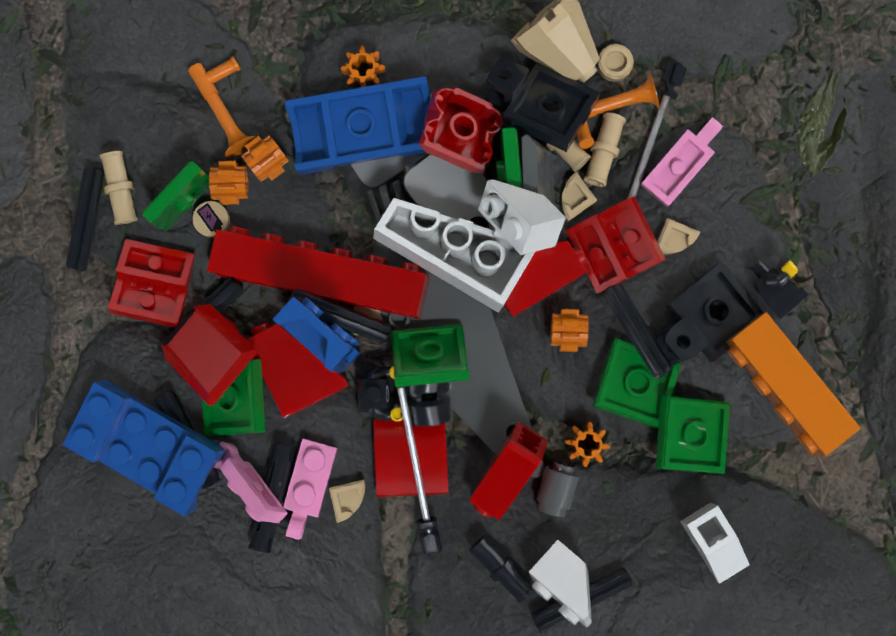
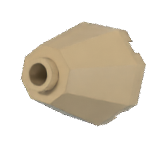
(560, 41)

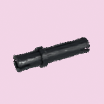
(276, 480)

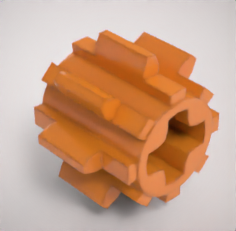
(354, 65)
(264, 158)
(228, 182)
(569, 330)
(592, 453)

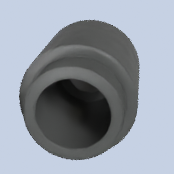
(557, 489)

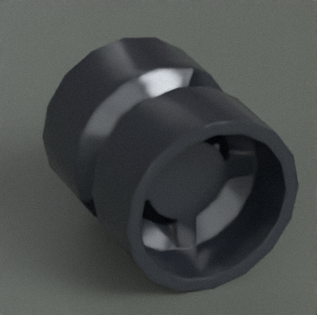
(429, 404)

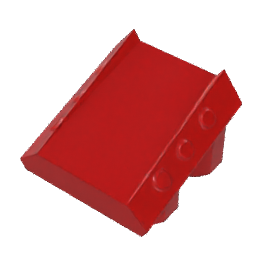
(460, 129)
(209, 353)

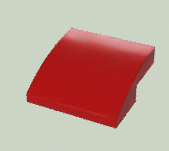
(616, 244)
(151, 283)
(394, 463)

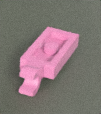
(681, 164)
(248, 484)
(308, 484)

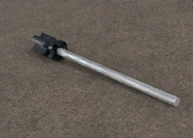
(672, 77)
(429, 538)

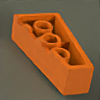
(791, 386)

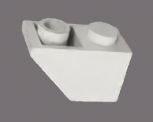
(521, 216)
(715, 542)
(565, 579)

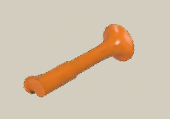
(205, 84)
(643, 94)

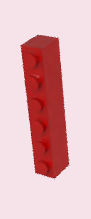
(324, 274)

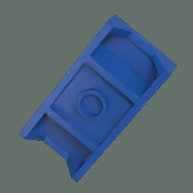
(358, 124)
(329, 344)
(143, 445)

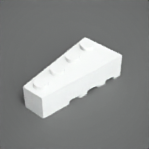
(454, 250)

